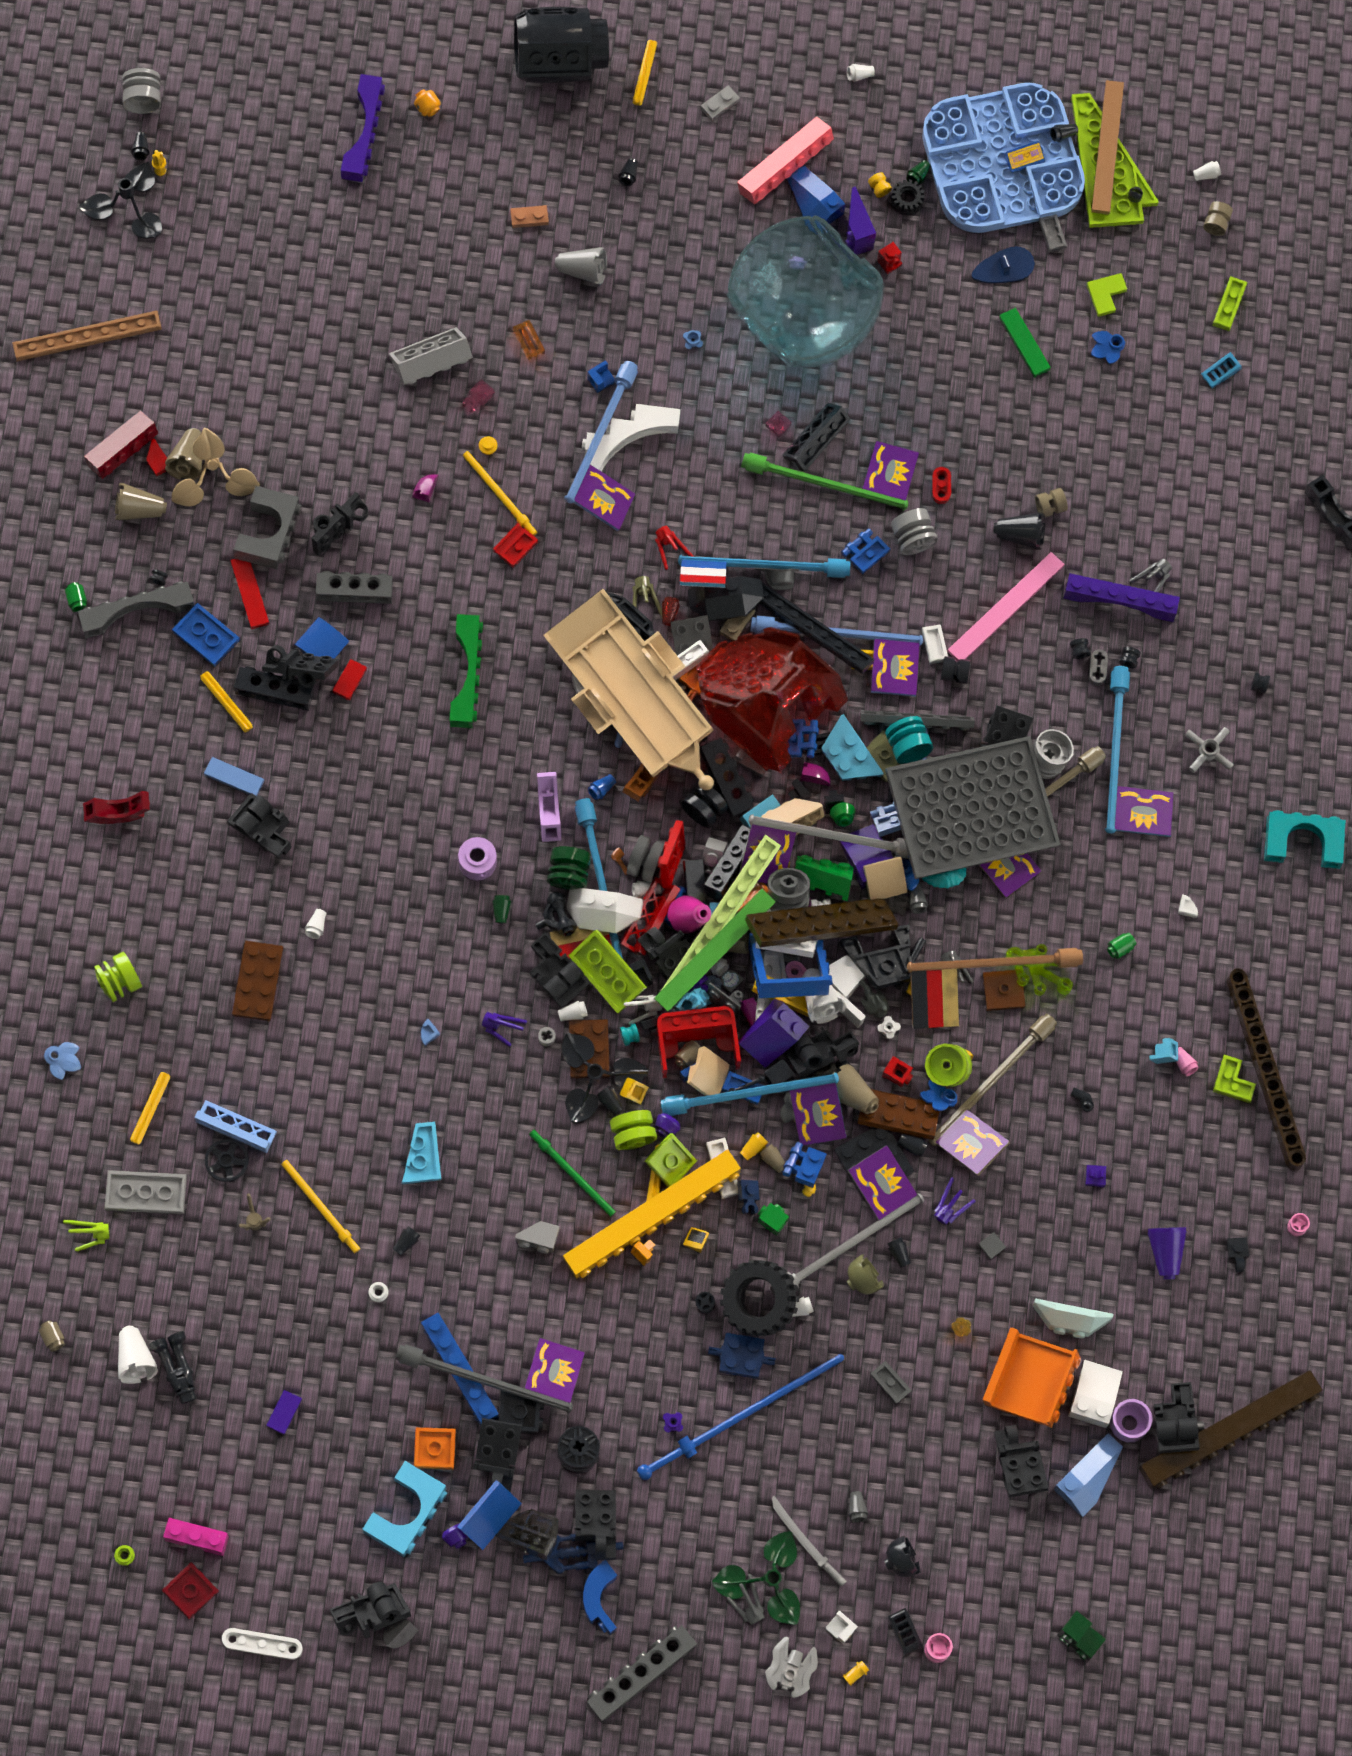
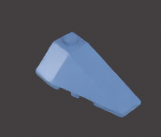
(1087, 1479)

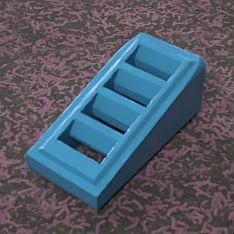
(1236, 367)

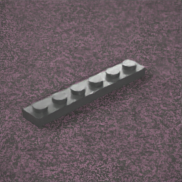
(929, 720)

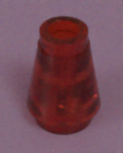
(669, 610)

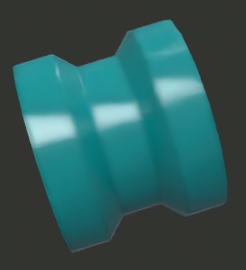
(629, 1034)

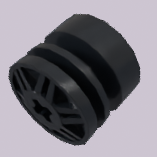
(577, 1461)

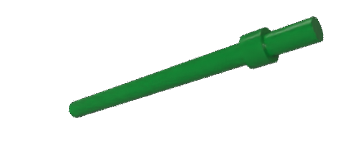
(546, 1147)

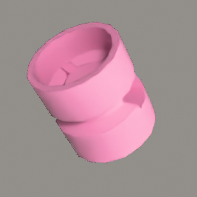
(938, 1648)

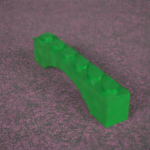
(462, 707)

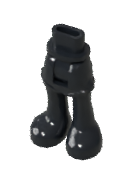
(181, 1378)

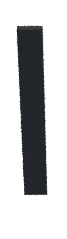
(815, 630)

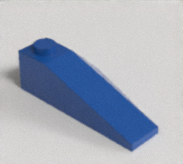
(815, 196)

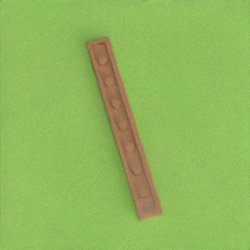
(1107, 147)
(87, 335)

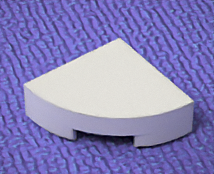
(1187, 907)

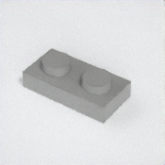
(720, 103)

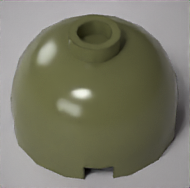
(863, 1276)

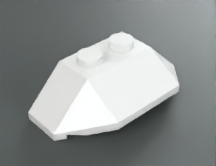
(603, 909)

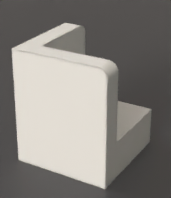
(841, 1627)

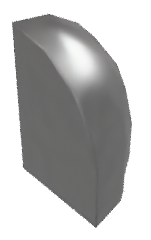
(399, 1633)

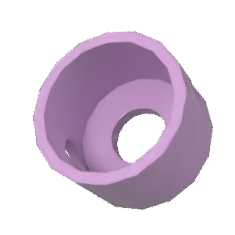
(477, 870)
(1133, 1408)

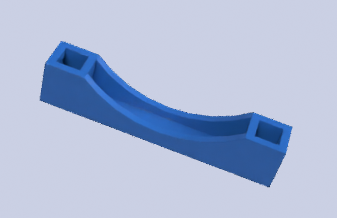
(450, 1353)

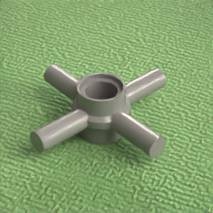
(1206, 756)

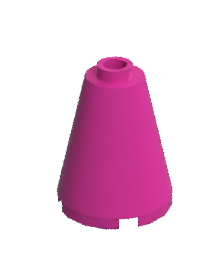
(688, 914)

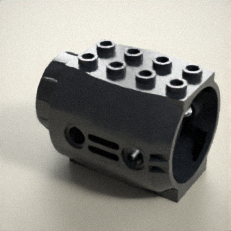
(559, 44)

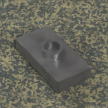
(1052, 233)

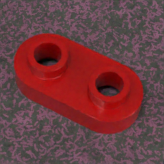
(941, 486)

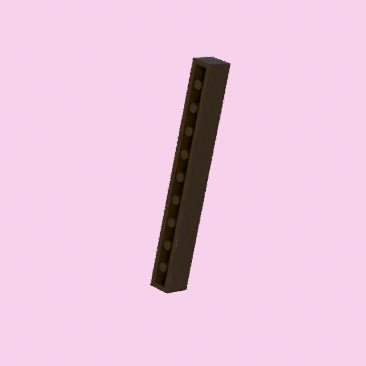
(1232, 1428)

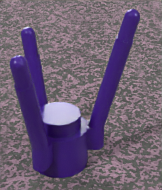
(493, 1021)
(945, 1213)

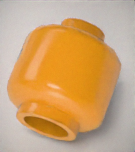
(427, 103)

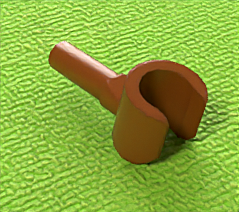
(616, 856)

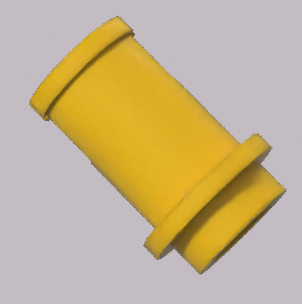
(856, 1672)

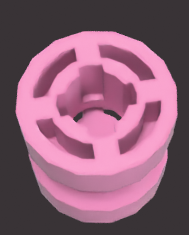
(1302, 1223)

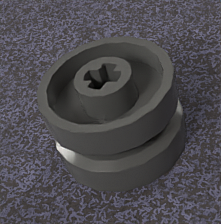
(646, 859)
(789, 889)

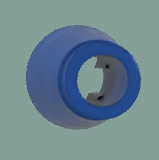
(601, 787)

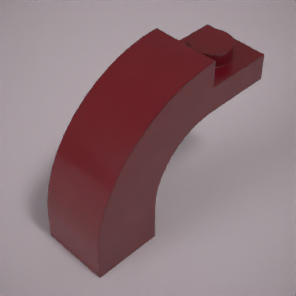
(116, 811)

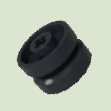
(703, 805)

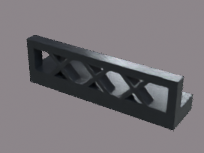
(818, 438)

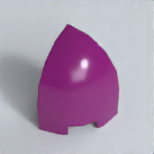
(425, 487)
(815, 774)

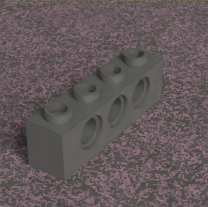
(362, 594)

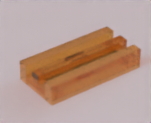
(534, 353)

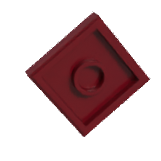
(190, 1590)

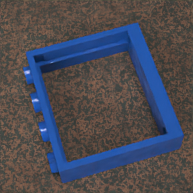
(790, 986)

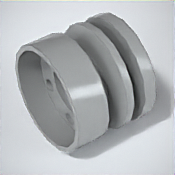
(141, 90)
(914, 531)
(1052, 752)

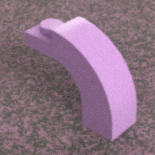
(549, 807)

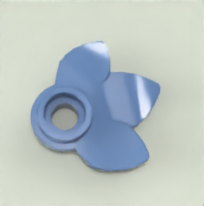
(65, 1061)

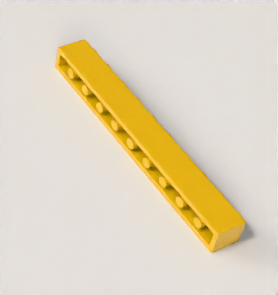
(651, 1214)

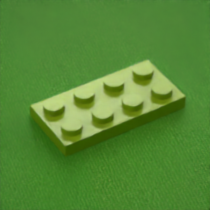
(607, 971)

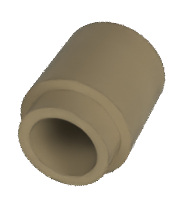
(687, 1054)
(52, 1335)

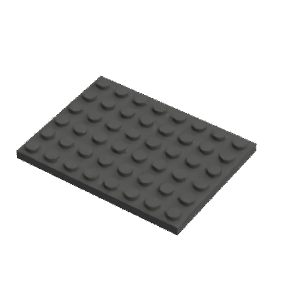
(972, 807)

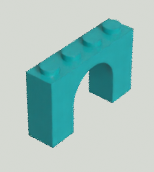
(1329, 830)

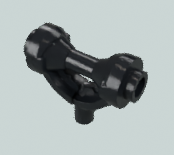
(565, 926)

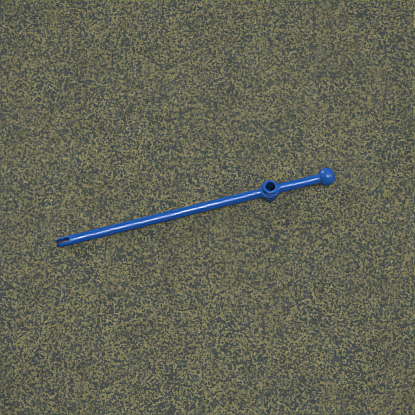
(688, 1447)

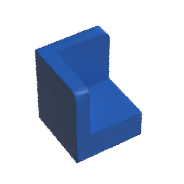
(600, 377)

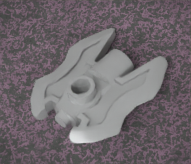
(789, 1670)

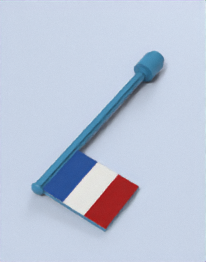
(712, 571)

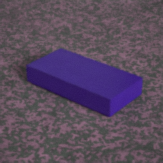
(284, 1412)

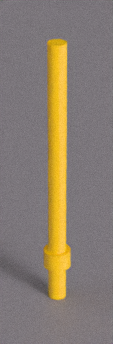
(521, 518)
(344, 1235)

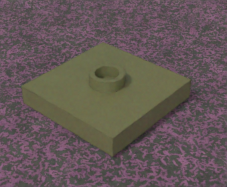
(882, 753)

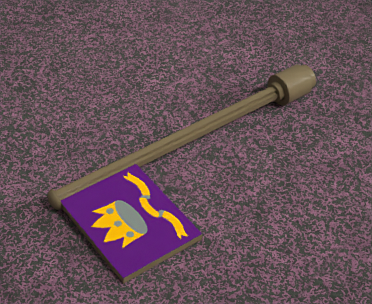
(1016, 871)
(966, 1135)

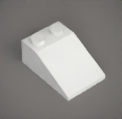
(1095, 1394)

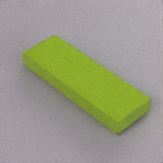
(1229, 303)

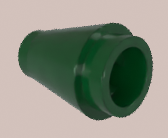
(918, 172)
(501, 908)

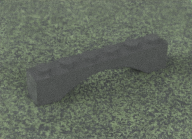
(99, 618)

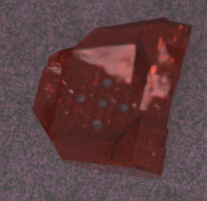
(754, 683)

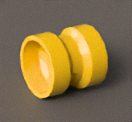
(879, 184)

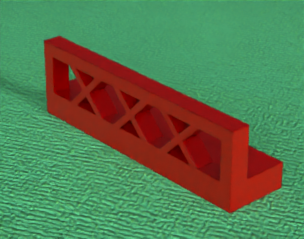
(656, 918)

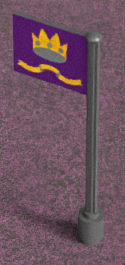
(548, 1382)

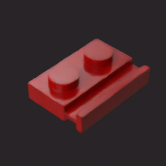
(515, 545)

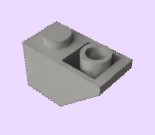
(712, 854)
(539, 1236)

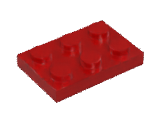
(672, 854)

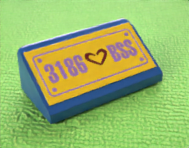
(1024, 156)

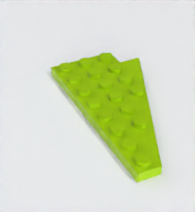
(1126, 174)

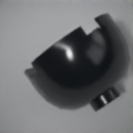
(901, 1558)

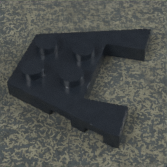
(882, 966)

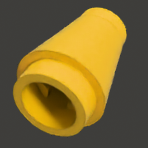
(754, 1146)

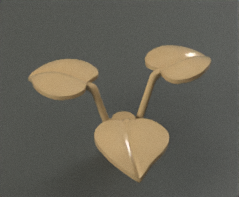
(210, 449)

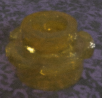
(961, 1332)

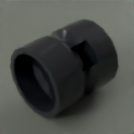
(955, 670)

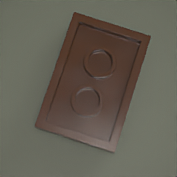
(598, 1033)

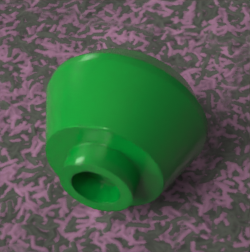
(843, 814)

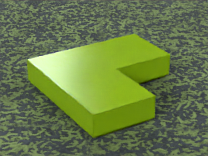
(1102, 290)
(1229, 1083)

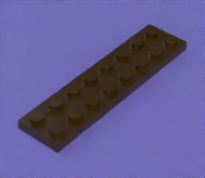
(821, 922)

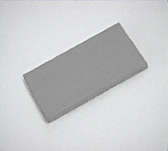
(145, 1192)

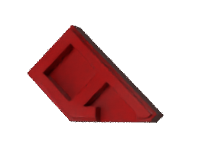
(156, 458)

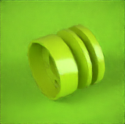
(117, 977)

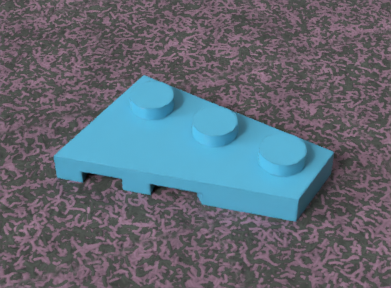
(423, 1156)

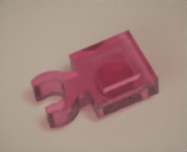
(479, 394)

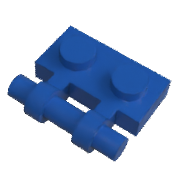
(868, 555)
(797, 742)
(810, 1167)

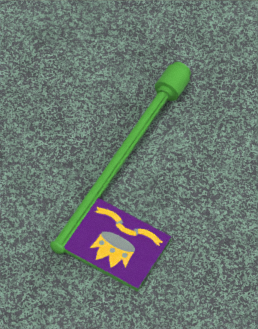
(885, 481)

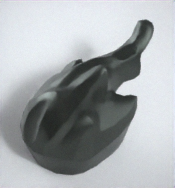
(876, 1003)

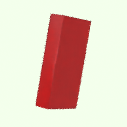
(349, 679)

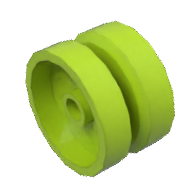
(959, 1068)
(633, 1130)

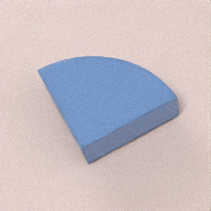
(428, 1032)

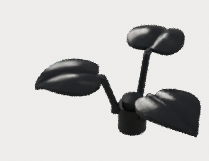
(139, 179)
(576, 1051)

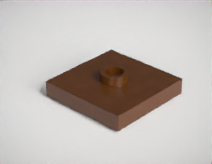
(1002, 990)

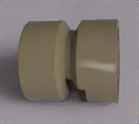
(1217, 218)
(1057, 501)

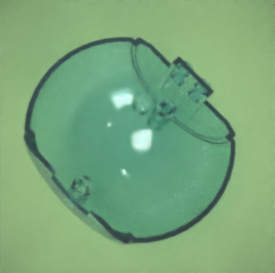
(805, 292)

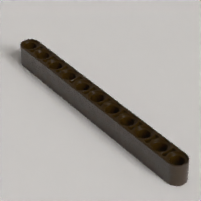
(1266, 1060)

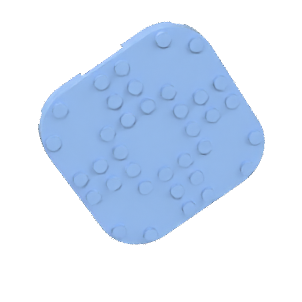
(967, 158)

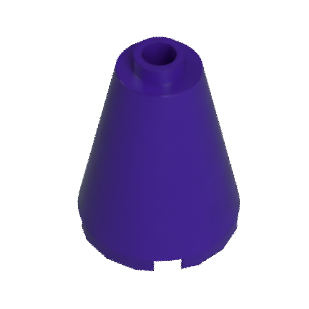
(1168, 1249)

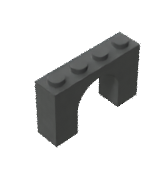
(269, 551)

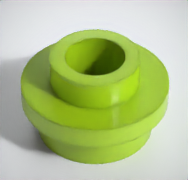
(131, 1555)

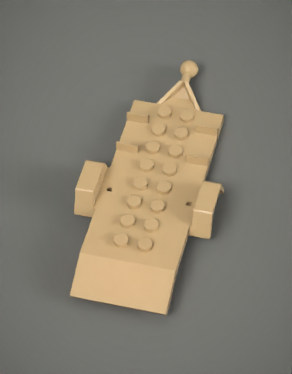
(631, 686)

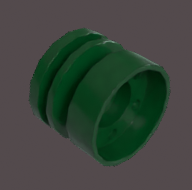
(568, 868)

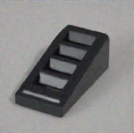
(891, 1619)

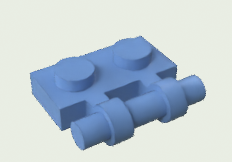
(886, 819)

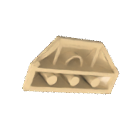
(797, 812)

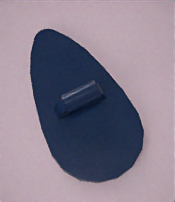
(1005, 266)

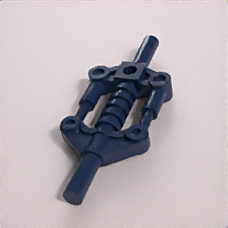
(558, 1567)

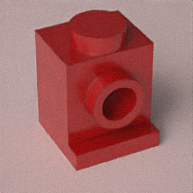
(889, 257)
(894, 1066)

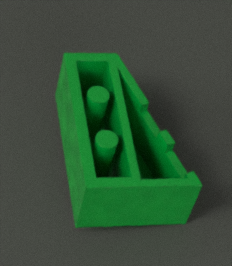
(827, 875)

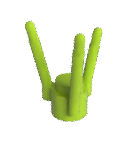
(99, 1230)

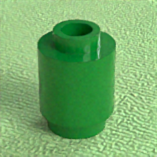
(76, 597)
(1121, 945)

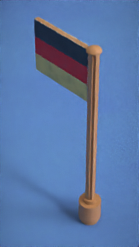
(936, 986)

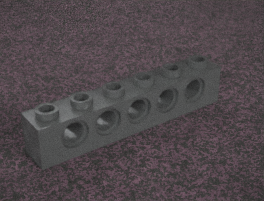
(685, 1645)

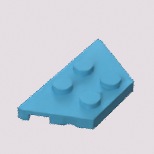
(848, 753)

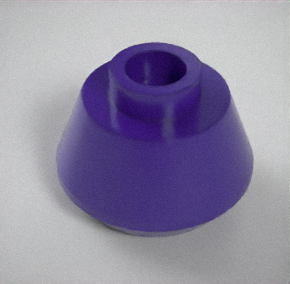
(666, 1124)
(454, 1537)

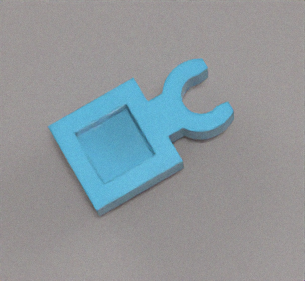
(698, 998)

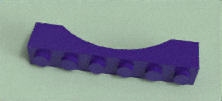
(354, 161)
(1094, 590)

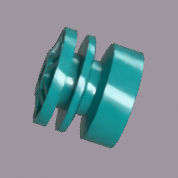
(909, 740)

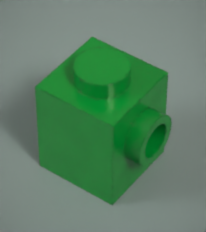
(773, 1218)

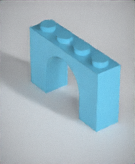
(401, 1537)

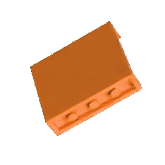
(1031, 1378)

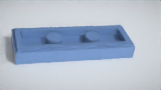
(233, 777)

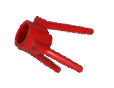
(666, 537)

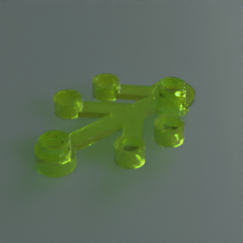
(1038, 969)

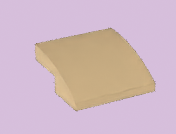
(885, 878)
(708, 1073)

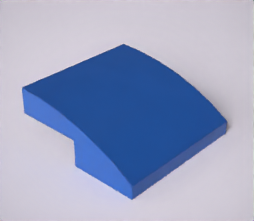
(321, 640)

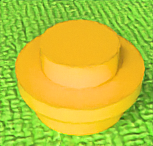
(488, 445)

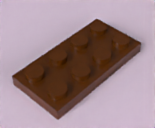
(257, 980)
(902, 1115)

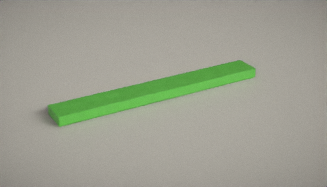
(712, 952)

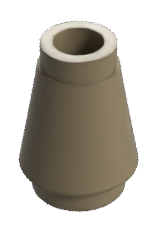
(773, 1158)

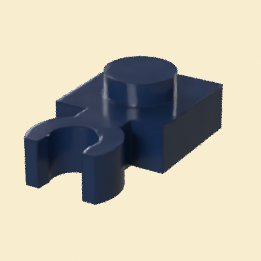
(749, 1193)

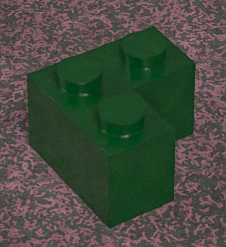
(1081, 1636)

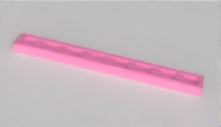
(1006, 607)

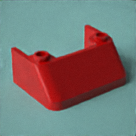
(697, 1025)

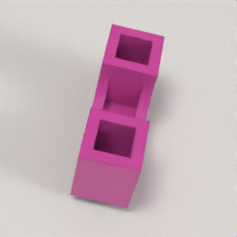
(196, 1535)

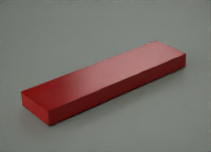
(250, 593)

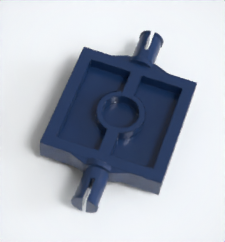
(741, 1355)

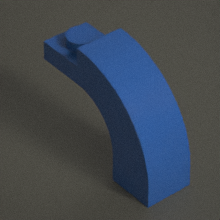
(595, 1584)

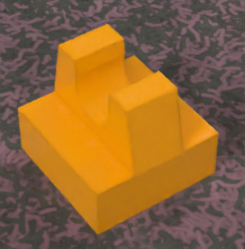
(643, 1252)

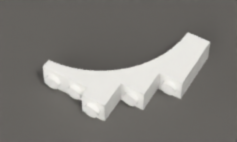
(644, 421)

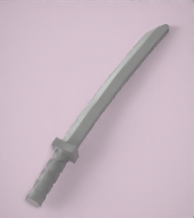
(822, 1561)

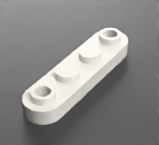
(262, 1643)

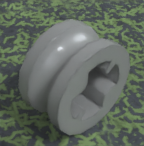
(545, 1030)

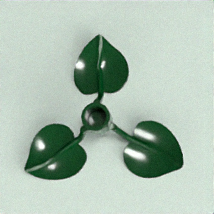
(781, 1551)

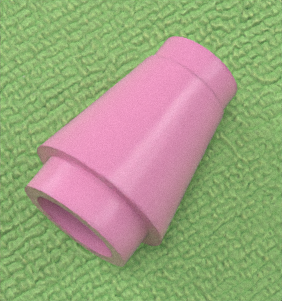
(1186, 1063)

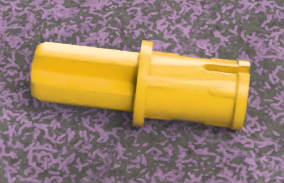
(159, 163)

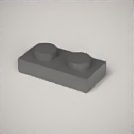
(890, 1382)

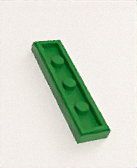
(1024, 342)

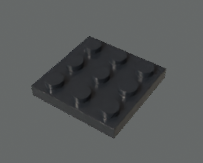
(867, 1144)

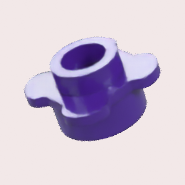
(669, 1427)

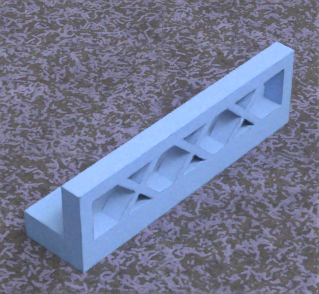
(234, 1131)

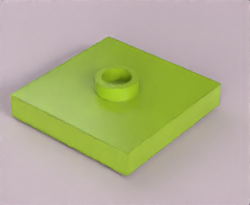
(670, 1160)

